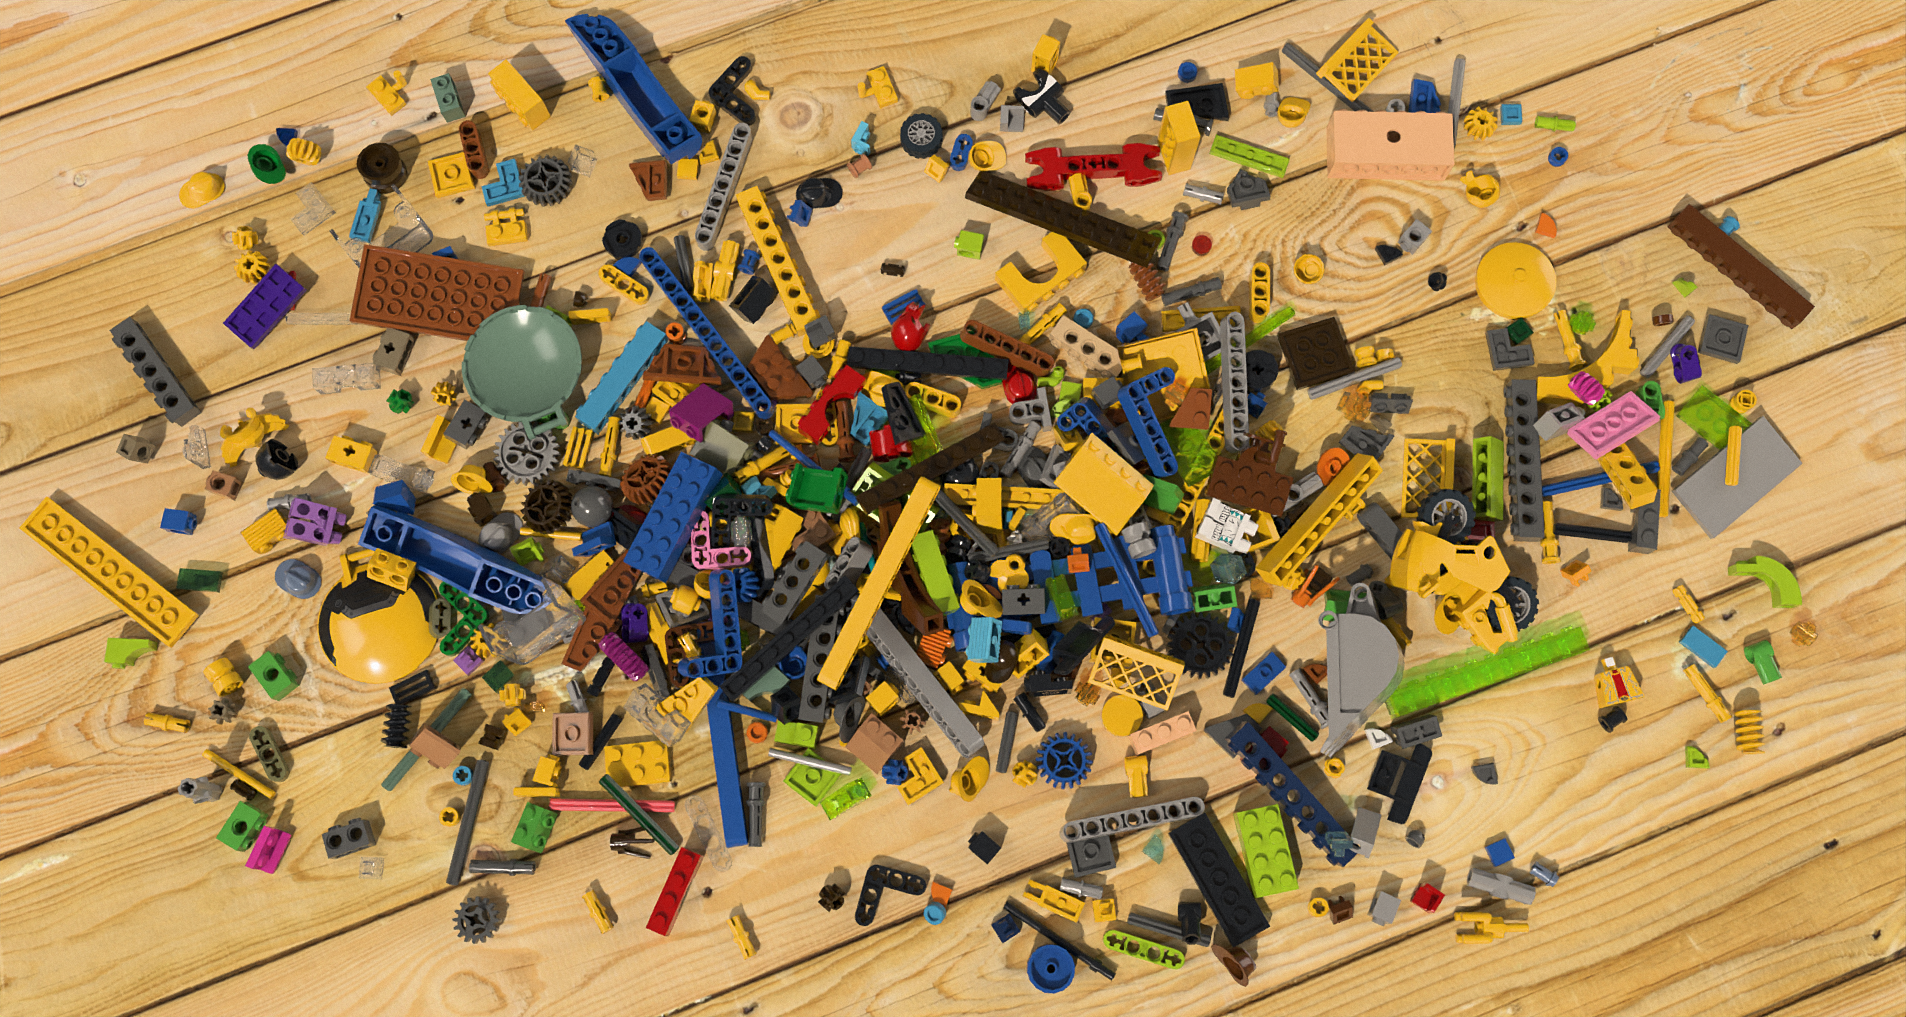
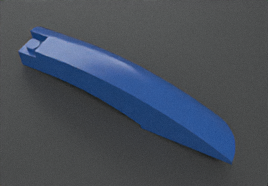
(636, 86)
(454, 560)

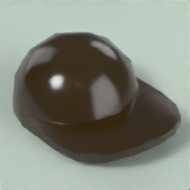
(1003, 669)

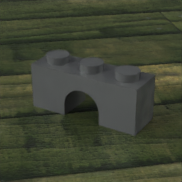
(1646, 527)

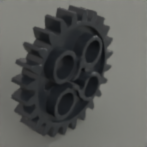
(1213, 632)

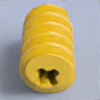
(1749, 732)

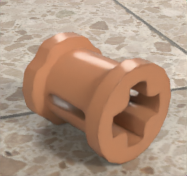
(859, 165)

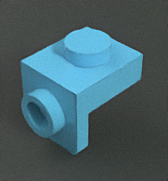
(754, 487)

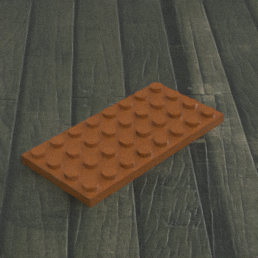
(430, 292)

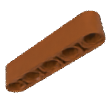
(997, 350)

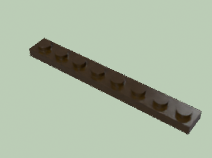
(930, 468)

